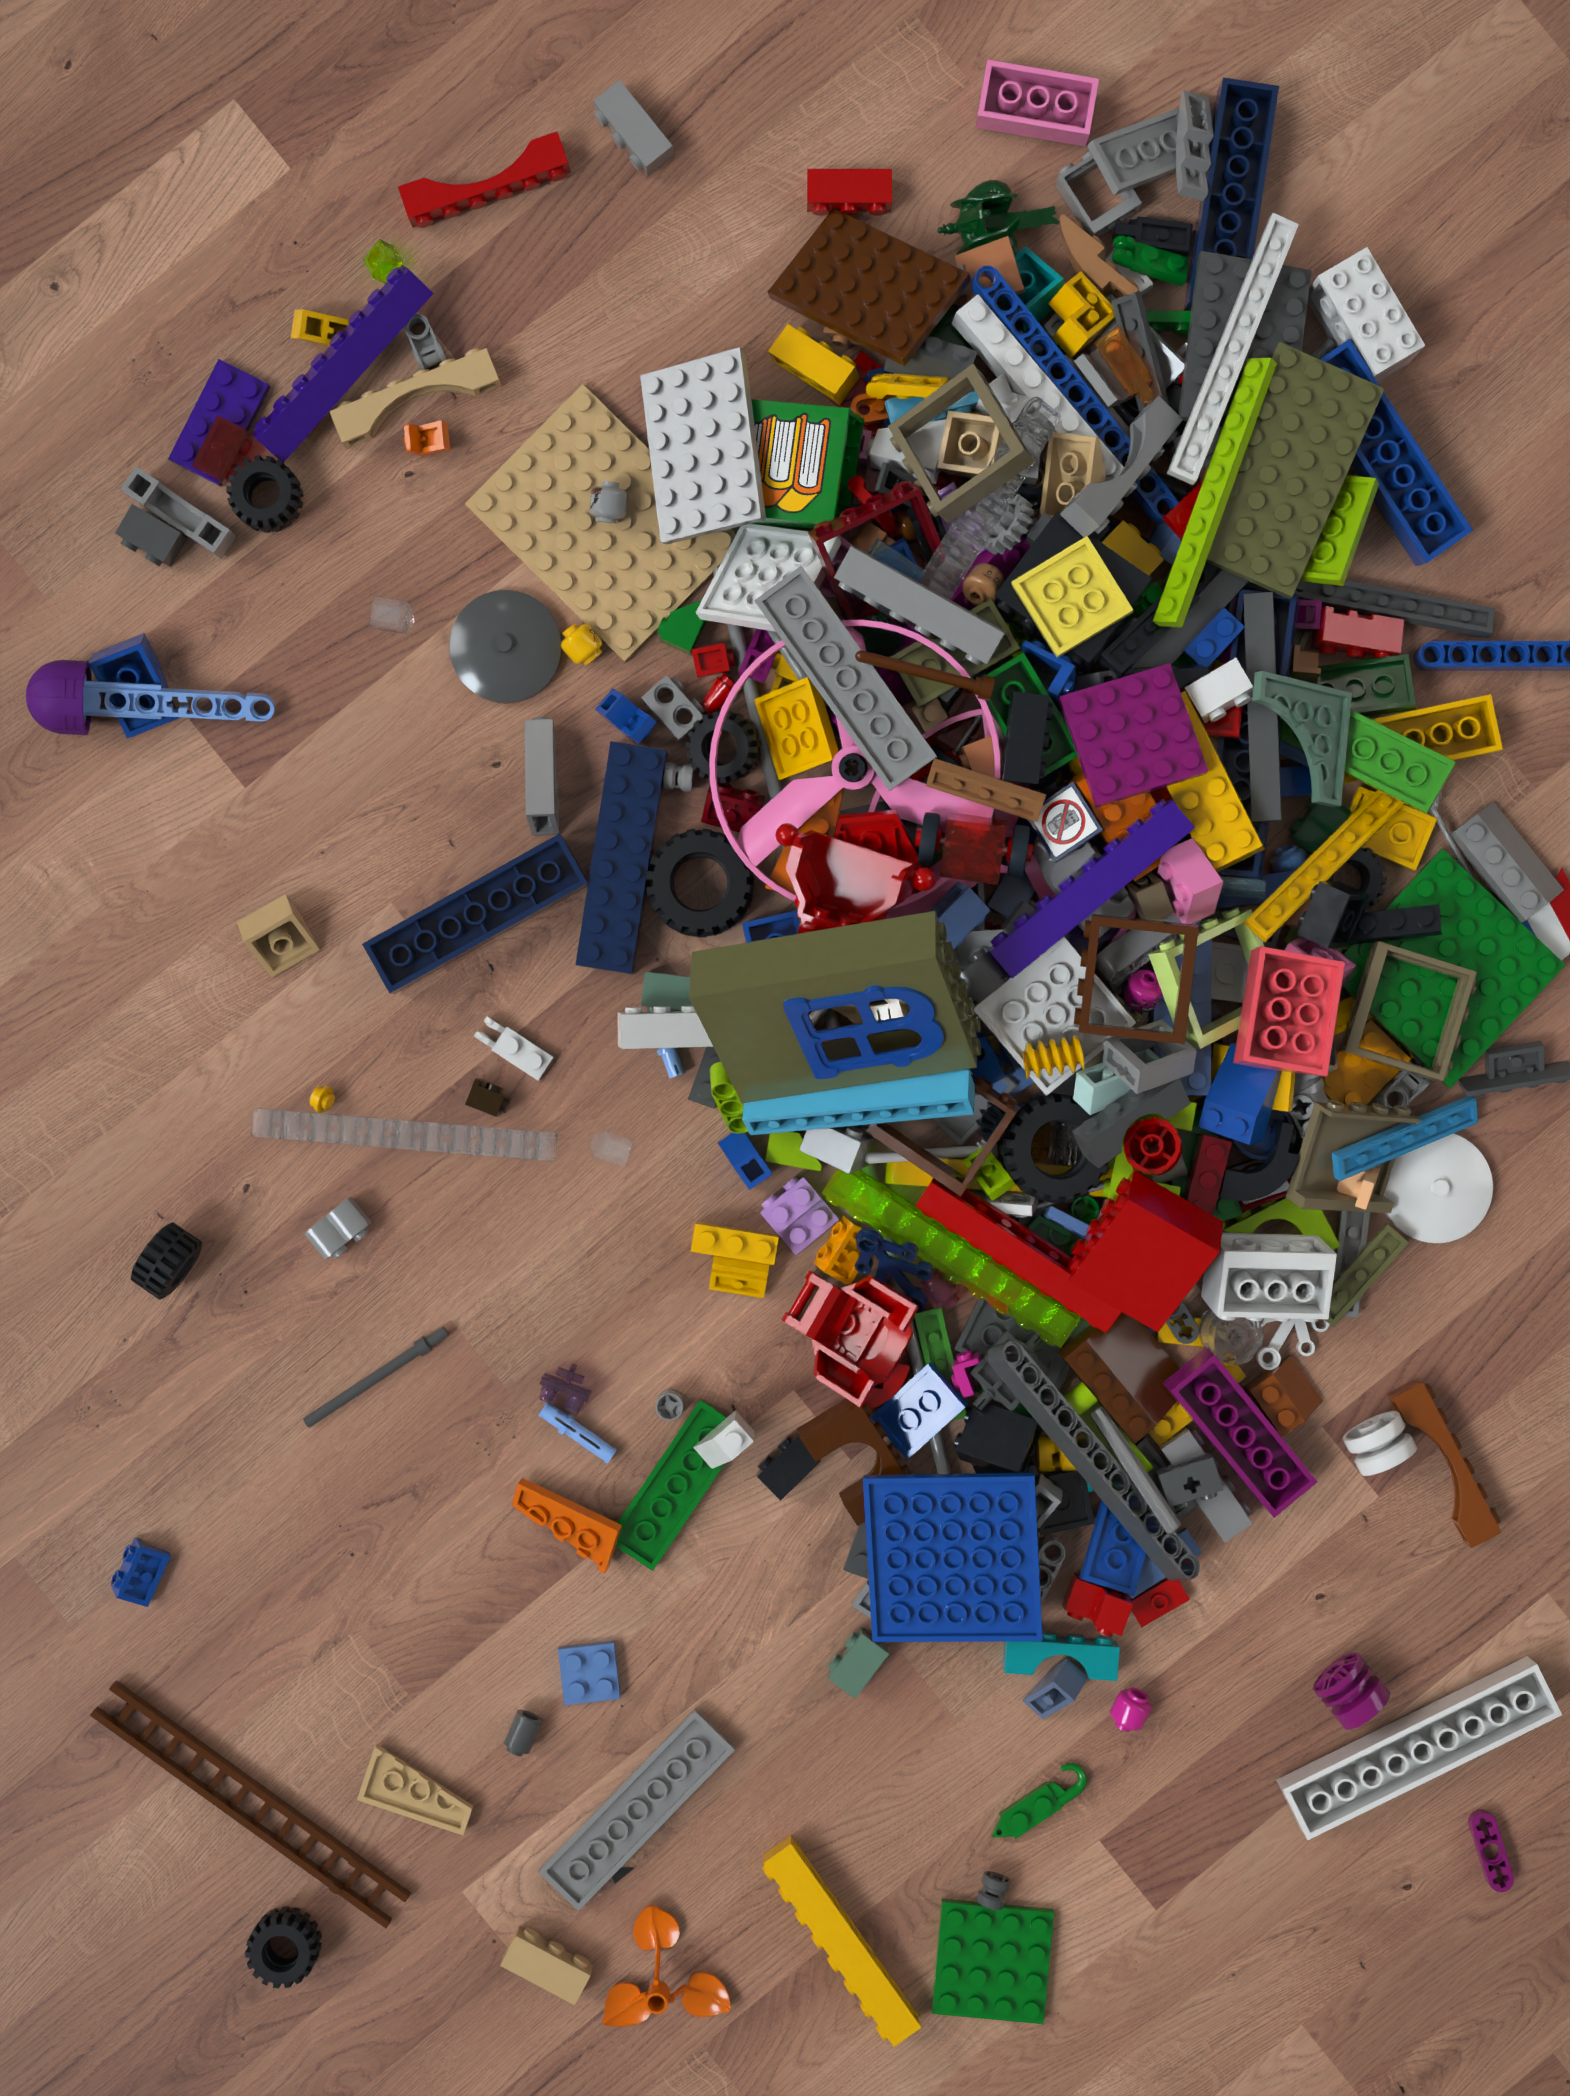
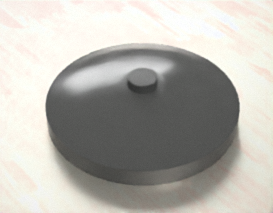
(505, 646)

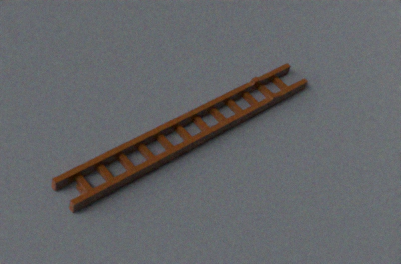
(231, 1809)

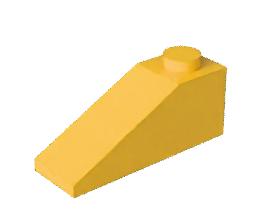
(316, 327)

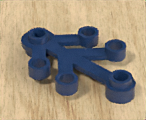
(872, 1243)

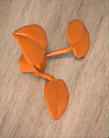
(701, 1997)

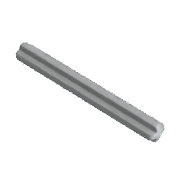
(1135, 1470)

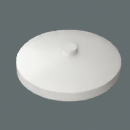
(1440, 1190)

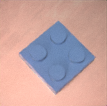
(589, 1672)

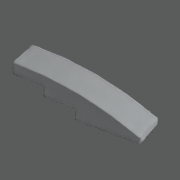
(1192, 145)

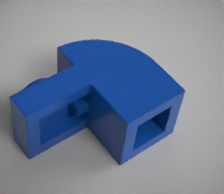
(626, 716)

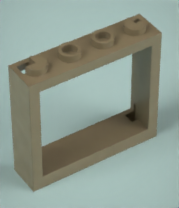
(985, 481)
(1364, 996)

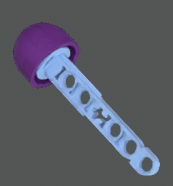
(65, 698)

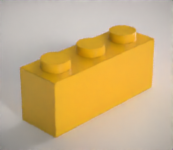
(814, 363)
(734, 1243)

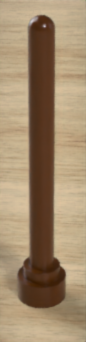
(980, 686)

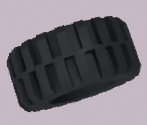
(661, 884)
(1018, 1158)

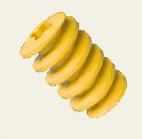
(1053, 1056)

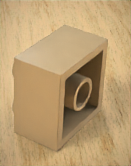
(968, 444)

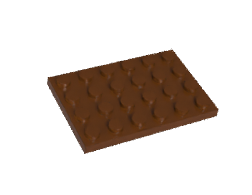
(869, 286)

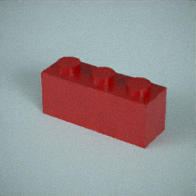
(849, 191)

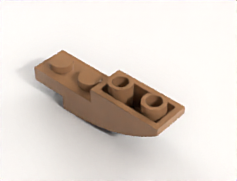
(1088, 256)

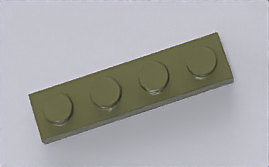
(1364, 1271)

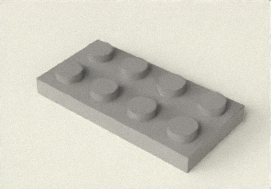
(1137, 152)

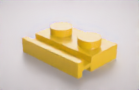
(738, 1276)

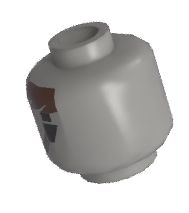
(608, 502)

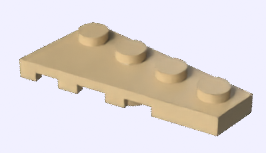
(408, 1792)

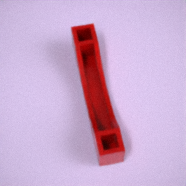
(430, 200)

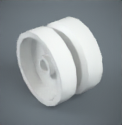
(1379, 1443)

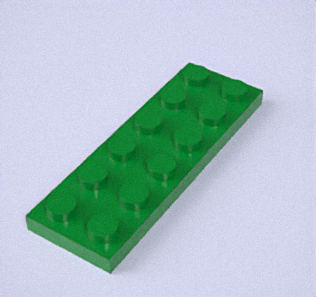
(670, 1490)

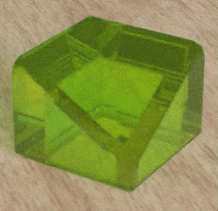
(382, 260)

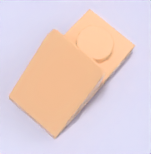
(1360, 1186)

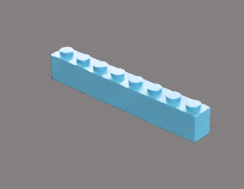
(881, 1102)

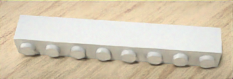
(1006, 355)

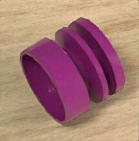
(1351, 1691)

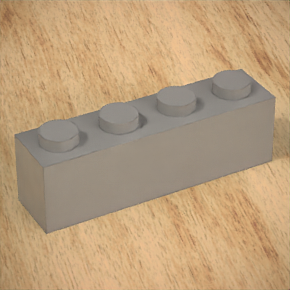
(1222, 1511)

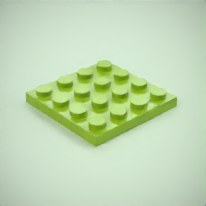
(1341, 532)

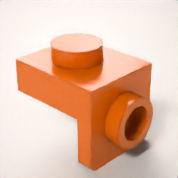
(427, 438)

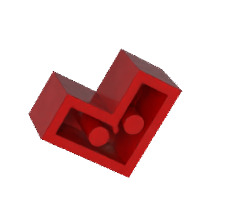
(1102, 1605)

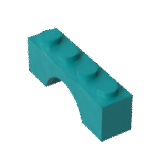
(1097, 1655)

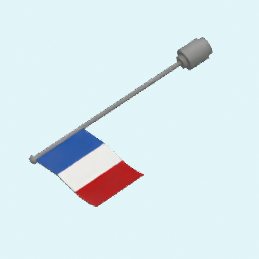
(1551, 922)

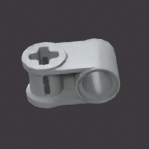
(425, 346)
(1405, 1086)

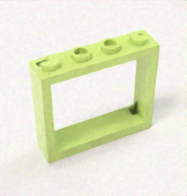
(1168, 974)

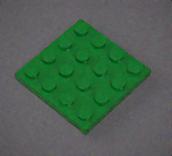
(992, 1961)

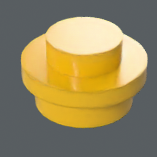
(322, 1098)

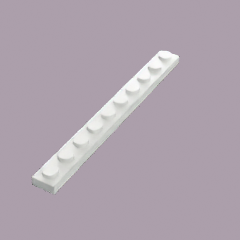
(1232, 349)

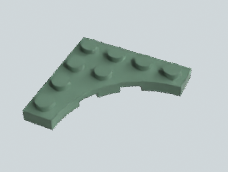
(1320, 722)

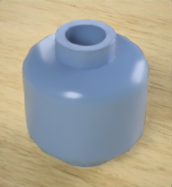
(1287, 858)

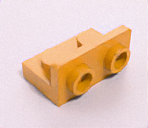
(840, 1252)

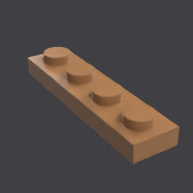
(985, 790)

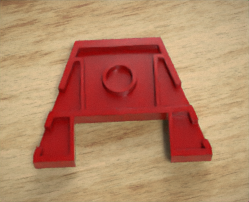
(880, 832)

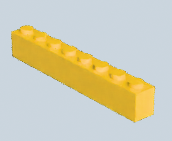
(841, 1940)

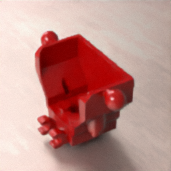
(844, 881)

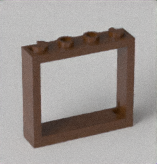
(1088, 960)
(933, 1165)

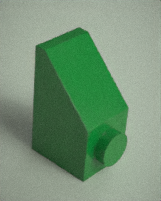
(682, 628)

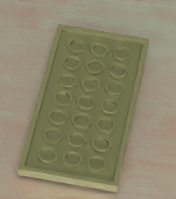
(1292, 469)

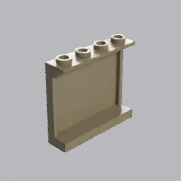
(1331, 1129)

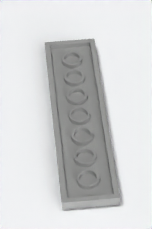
(848, 686)
(636, 1809)

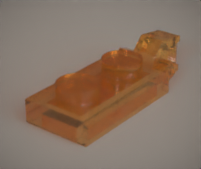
(1125, 364)

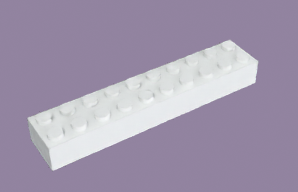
(1419, 1747)

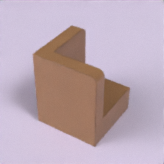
(1304, 665)

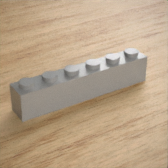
(920, 605)

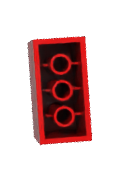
(1145, 1250)

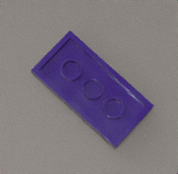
(226, 394)

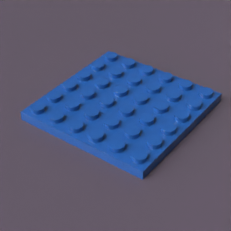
(953, 1557)

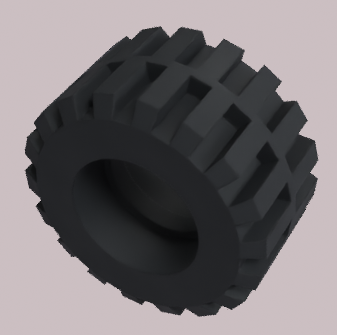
(248, 478)
(746, 746)
(1371, 874)
(166, 1260)
(270, 1965)

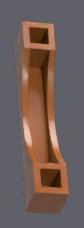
(1470, 1511)

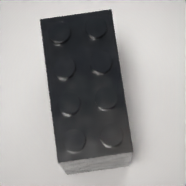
(1053, 539)

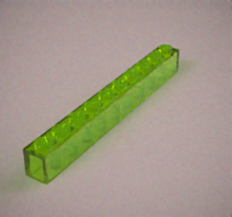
(950, 1253)

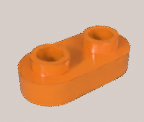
(877, 408)

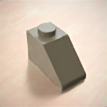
(1150, 898)

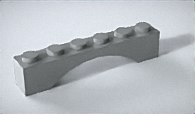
(1148, 433)

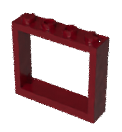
(855, 516)

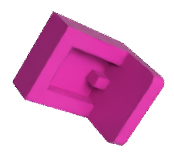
(961, 1378)

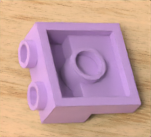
(798, 1214)

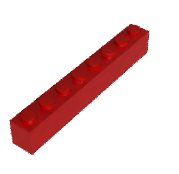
(1015, 1248)

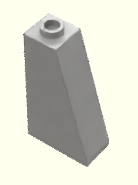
(541, 777)

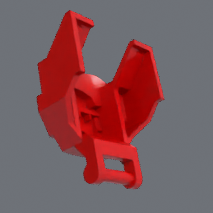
(854, 1332)

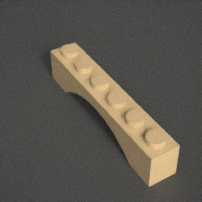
(361, 419)

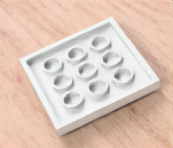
(752, 566)
(1042, 1007)

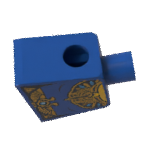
(995, 1063)

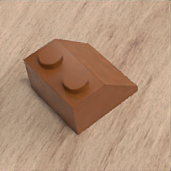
(1284, 1395)

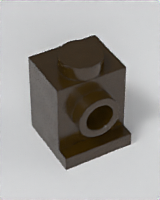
(488, 1098)

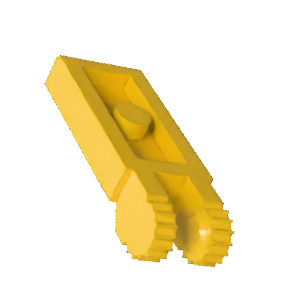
(904, 385)

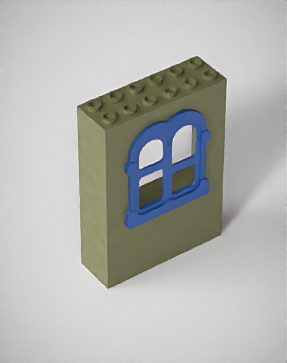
(761, 991)

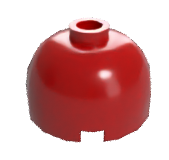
(1152, 1146)

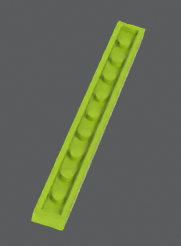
(1214, 492)

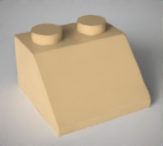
(277, 936)

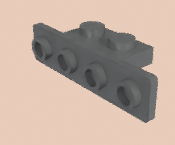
(1515, 1068)

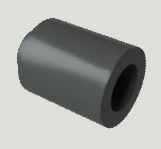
(522, 1732)

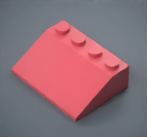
(1289, 1012)

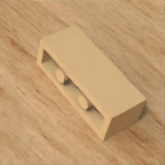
(547, 1965)

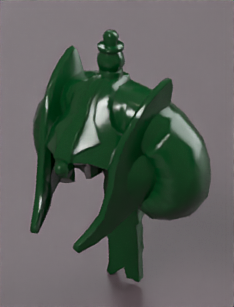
(986, 219)

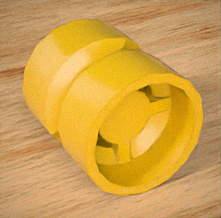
(1047, 1460)

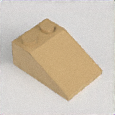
(1070, 466)

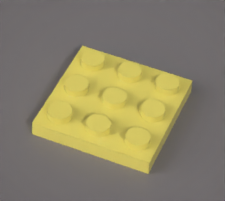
(1072, 597)

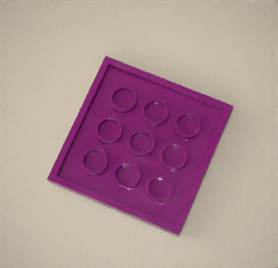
(1133, 735)

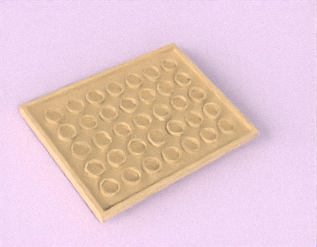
(604, 572)

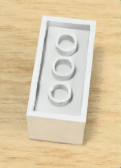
(1361, 306)
(1270, 1277)

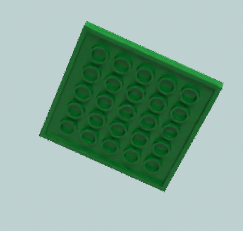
(1475, 936)

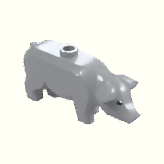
(1054, 873)

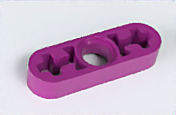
(1480, 1844)

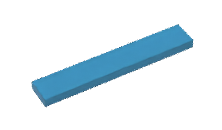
(1404, 1138)

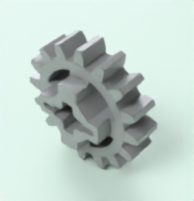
(1010, 526)

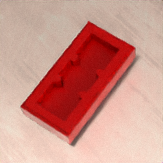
(1158, 1601)

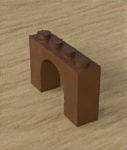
(850, 1424)

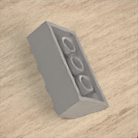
(1506, 863)

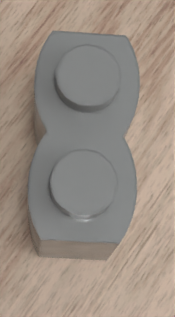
(338, 1228)

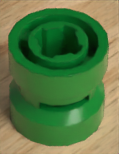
(1088, 1209)

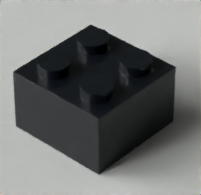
(1332, 914)

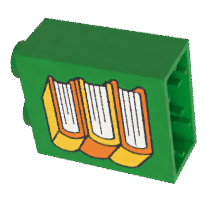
(806, 461)

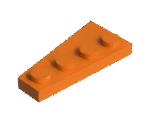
(582, 1528)

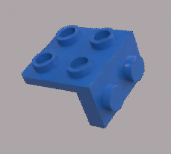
(1061, 668)

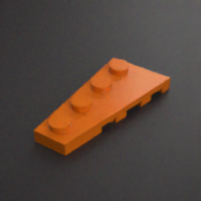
(822, 821)

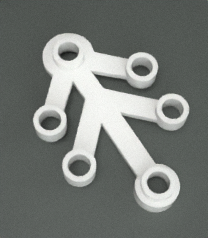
(1281, 1335)

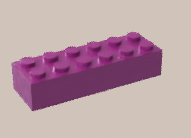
(1240, 1432)

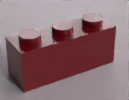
(1206, 1172)

